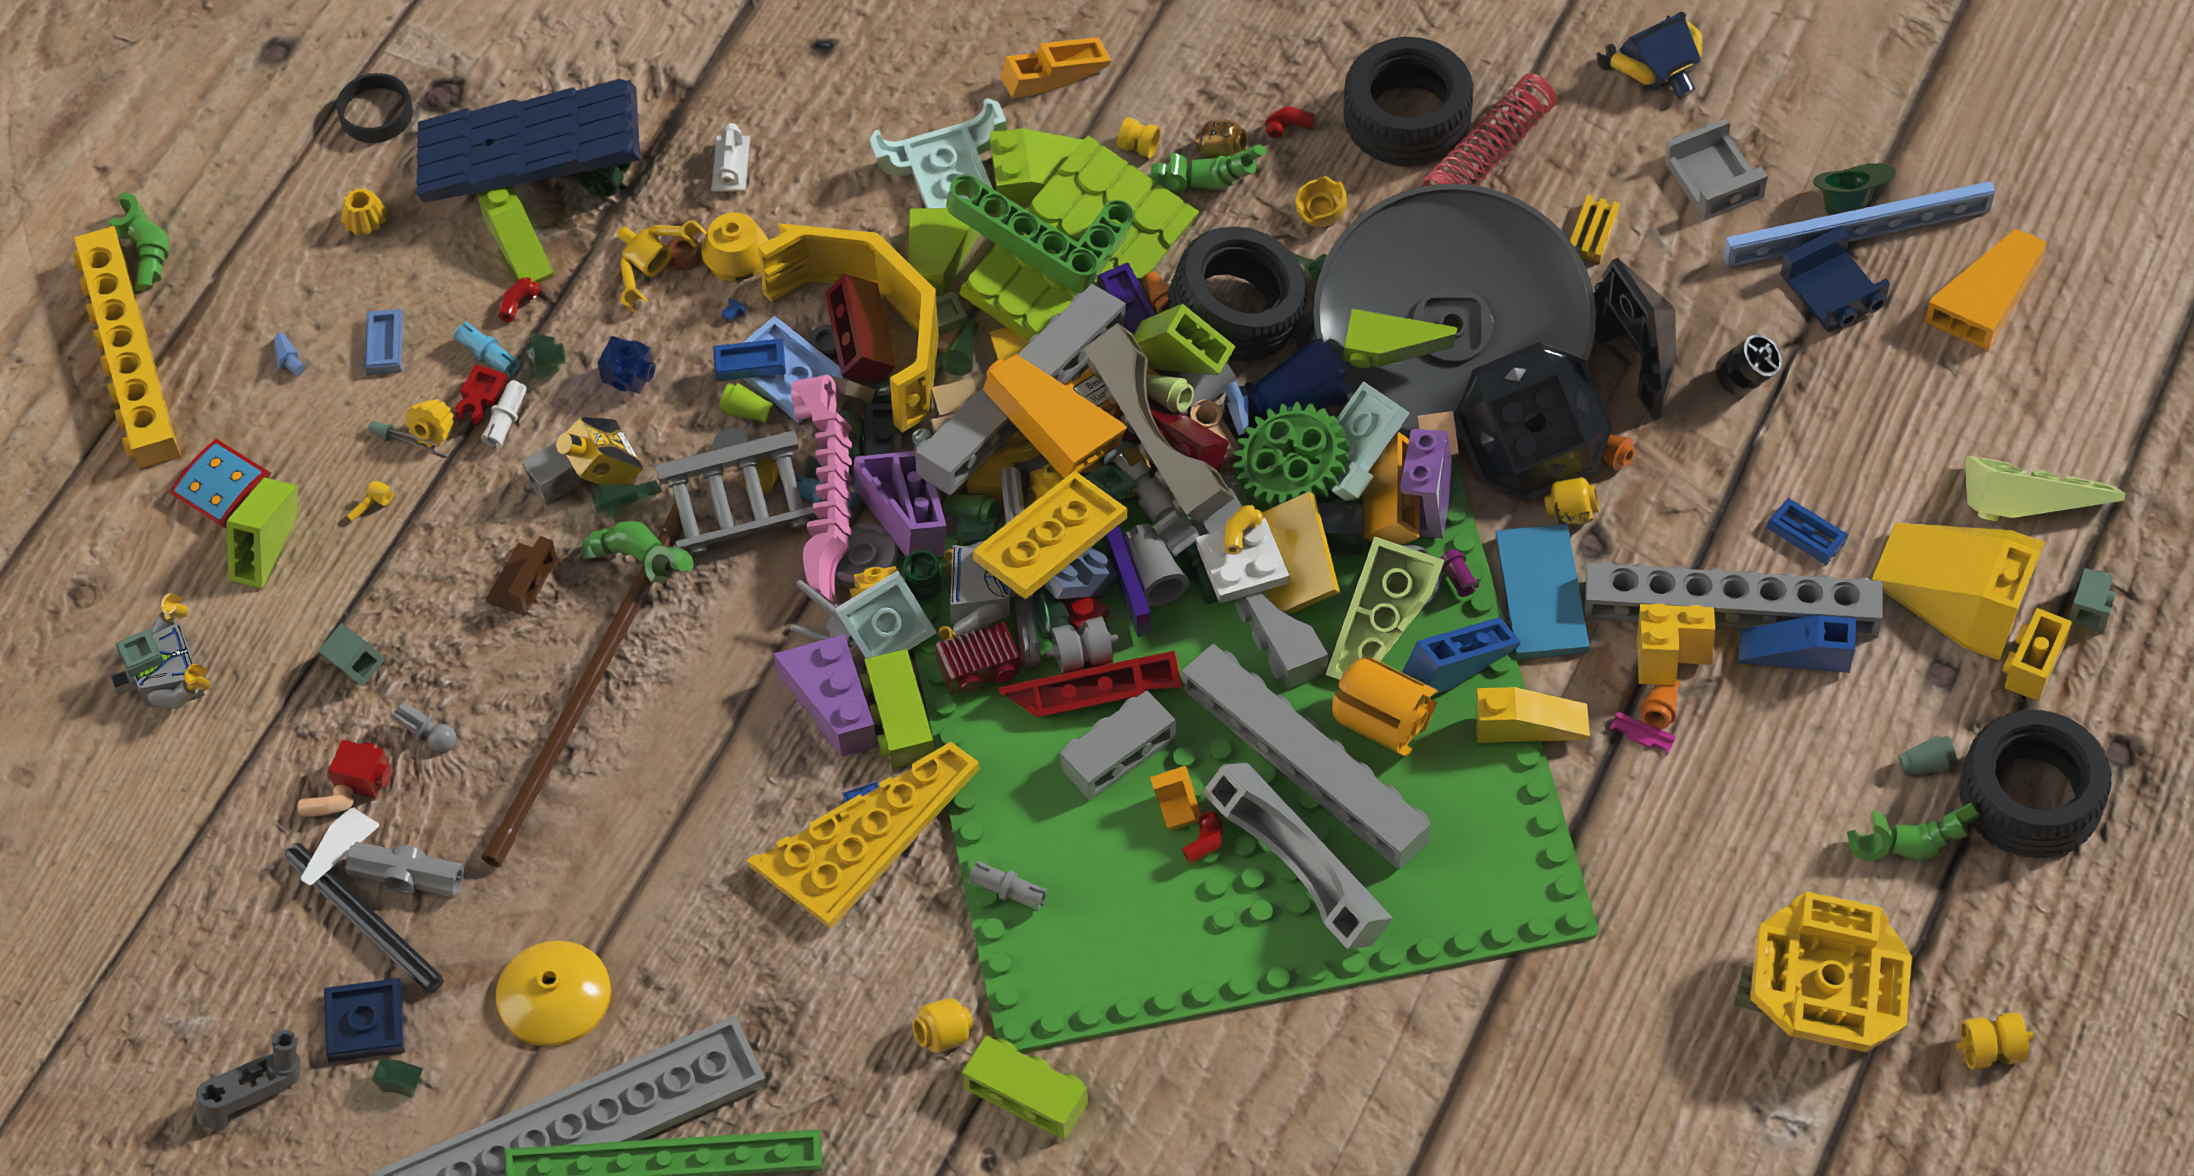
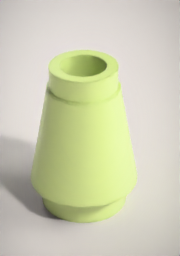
(1170, 392)

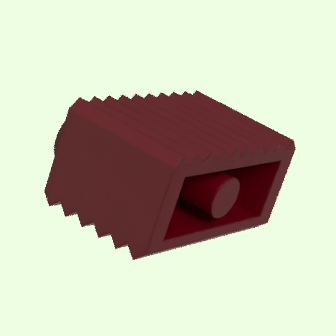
(978, 659)

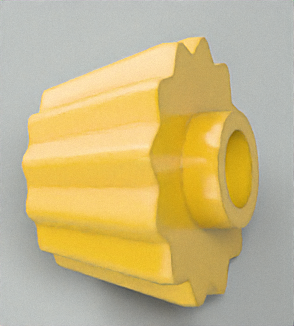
(362, 212)
(429, 421)

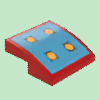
(218, 481)

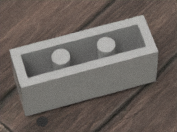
(1117, 744)

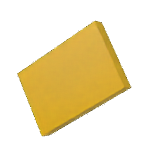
(1305, 553)

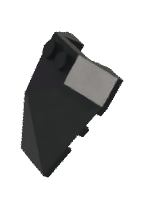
(1634, 308)

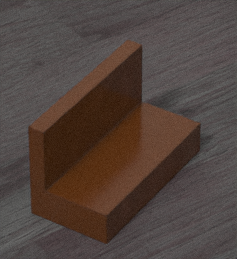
(523, 576)

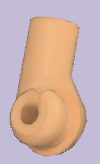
(323, 806)

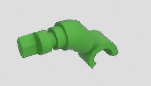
(1206, 173)
(149, 239)
(638, 541)
(1911, 841)

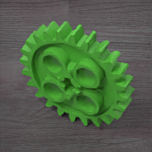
(1291, 455)

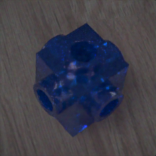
(626, 365)

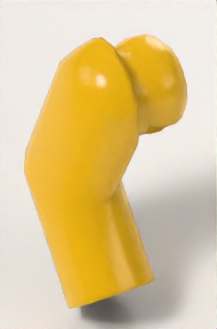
(1245, 517)

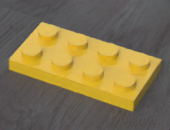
(1049, 534)

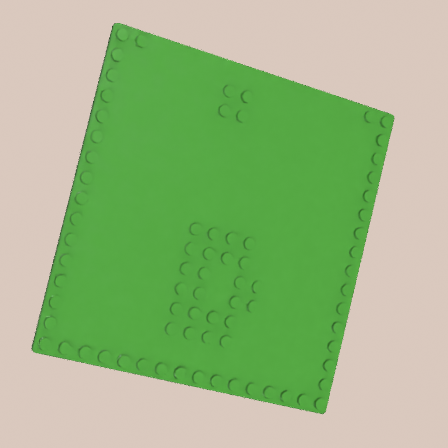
(1155, 941)

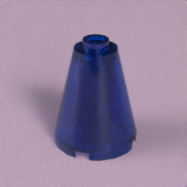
(1305, 377)

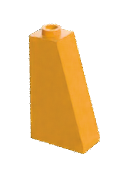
(1987, 291)
(1052, 416)

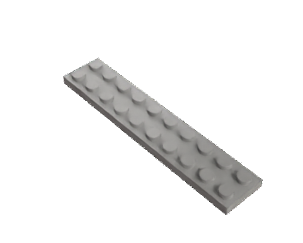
(609, 1107)

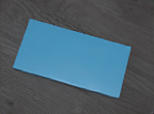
(1542, 591)

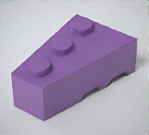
(901, 501)

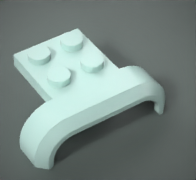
(941, 154)
(1369, 426)

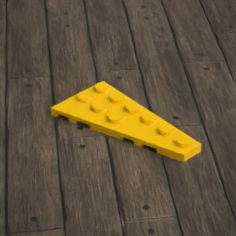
(858, 841)

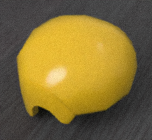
(1321, 202)

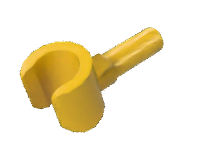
(375, 492)

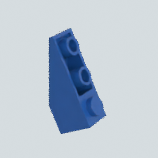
(1801, 643)

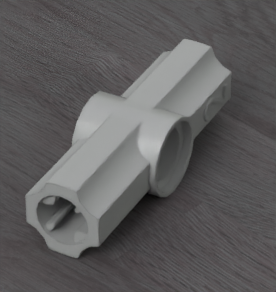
(404, 869)

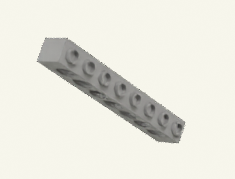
(1714, 585)

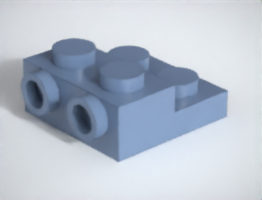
(1084, 577)

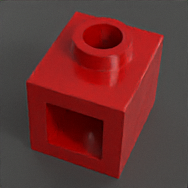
(360, 767)

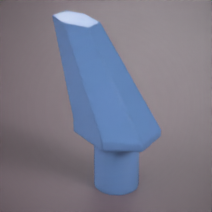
(287, 355)
(1237, 406)

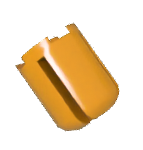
(1383, 704)

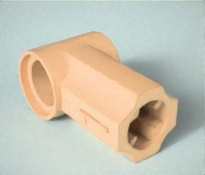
(1212, 412)

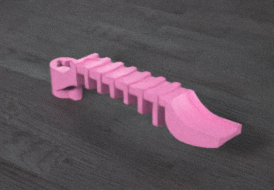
(830, 536)

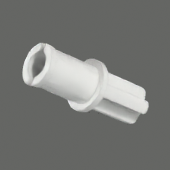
(504, 414)

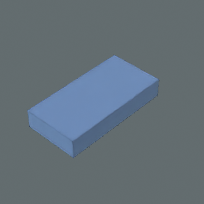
(384, 341)

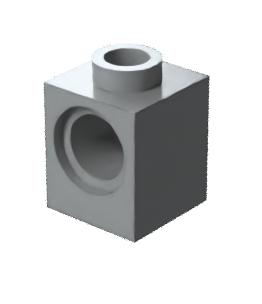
(550, 474)

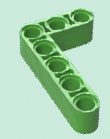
(1040, 234)

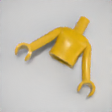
(649, 254)

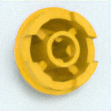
(732, 246)

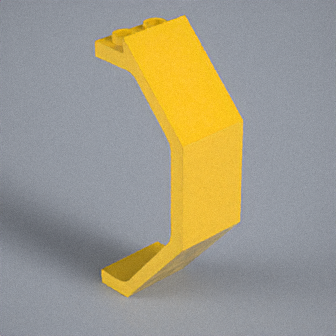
(823, 256)

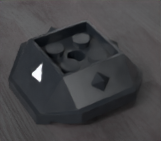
(1494, 415)

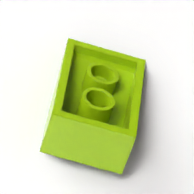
(1027, 161)

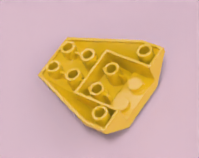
(1960, 579)

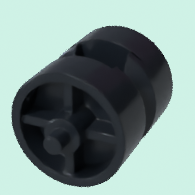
(1748, 365)

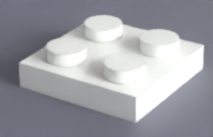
(1251, 571)

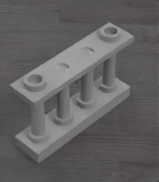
(711, 467)

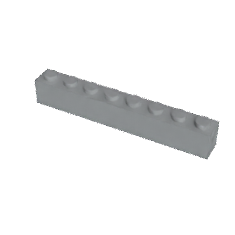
(981, 425)
(1307, 756)

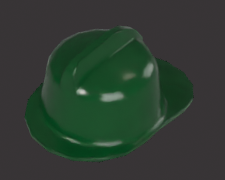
(1852, 187)

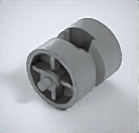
(1087, 644)

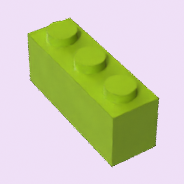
(897, 708)
(1025, 1086)

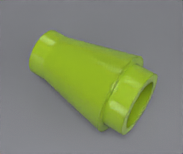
(743, 403)

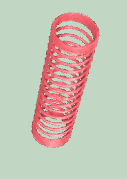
(1528, 99)

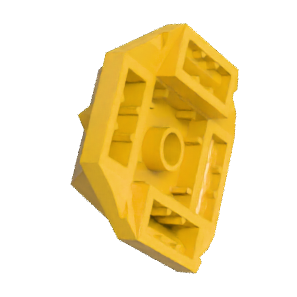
(1852, 948)

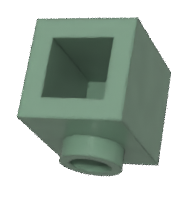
(351, 654)

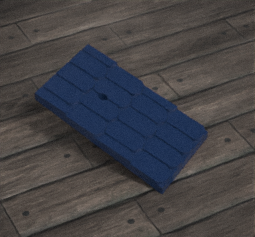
(527, 140)

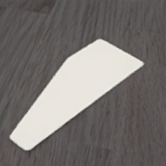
(343, 833)

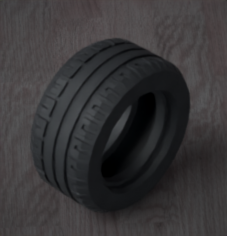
(1414, 64)
(1261, 262)
(2046, 738)

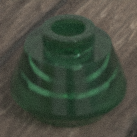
(545, 356)

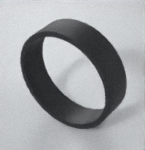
(370, 82)

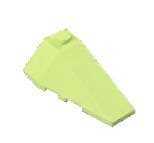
(2007, 491)
(1385, 602)

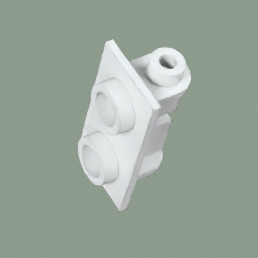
(730, 160)

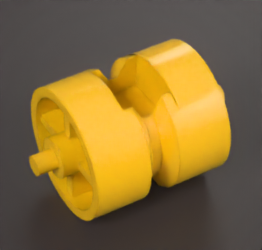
(2001, 1039)

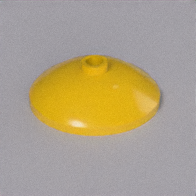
(557, 1011)

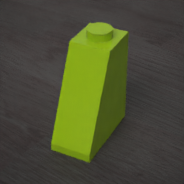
(938, 245)
(1182, 343)
(260, 530)

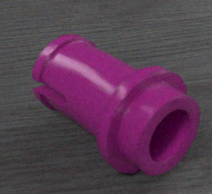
(1459, 573)

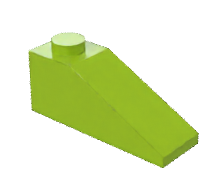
(514, 234)
(1387, 339)

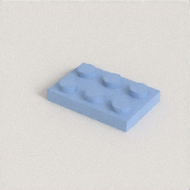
(801, 362)

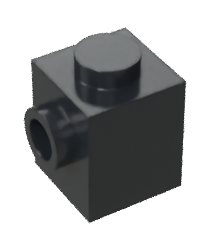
(1342, 527)

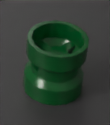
(922, 574)

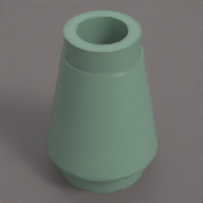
(1930, 756)

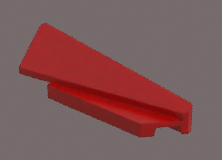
(1096, 684)

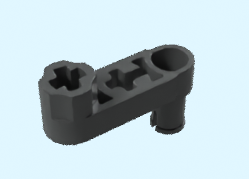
(227, 1094)

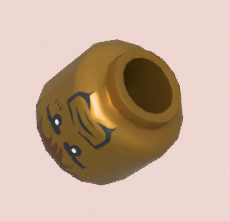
(1221, 138)

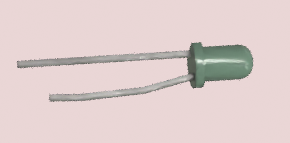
(386, 431)

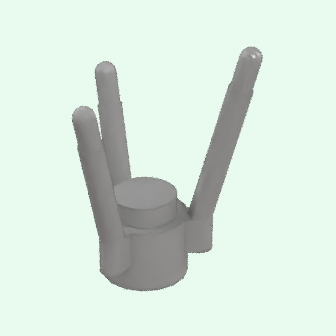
(834, 624)

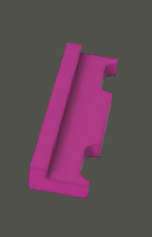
(1643, 733)

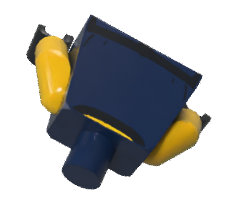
(1659, 55)

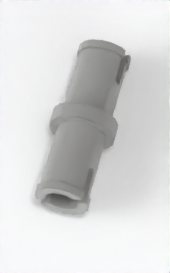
(1008, 885)

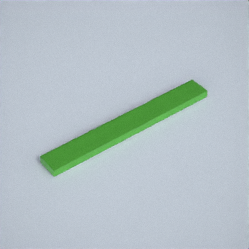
(675, 1156)

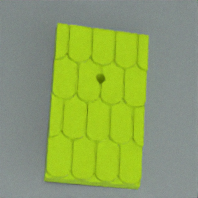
(1070, 203)

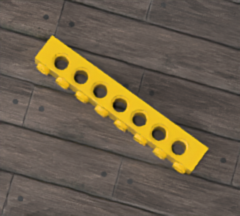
(126, 348)

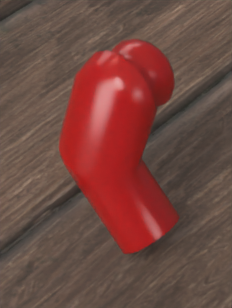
(1285, 117)
(514, 294)
(1208, 840)

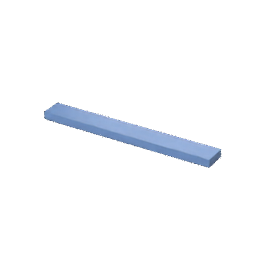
(1862, 223)

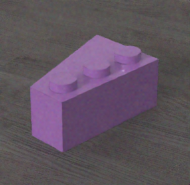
(830, 690)

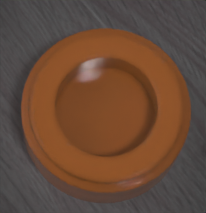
(684, 254)

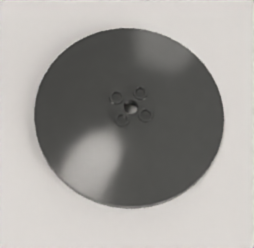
(1462, 259)

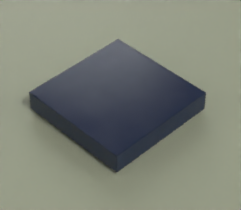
(364, 1020)

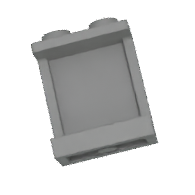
(1713, 170)

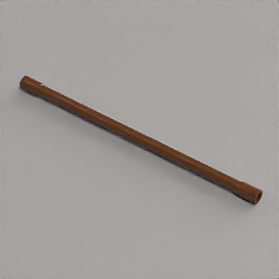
(505, 834)

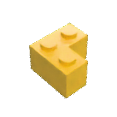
(1672, 637)

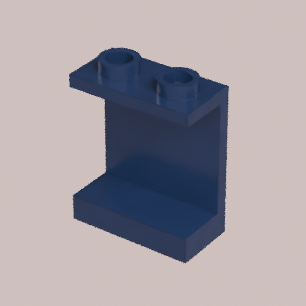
(1832, 281)

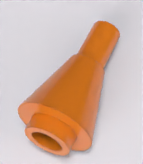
(1618, 452)

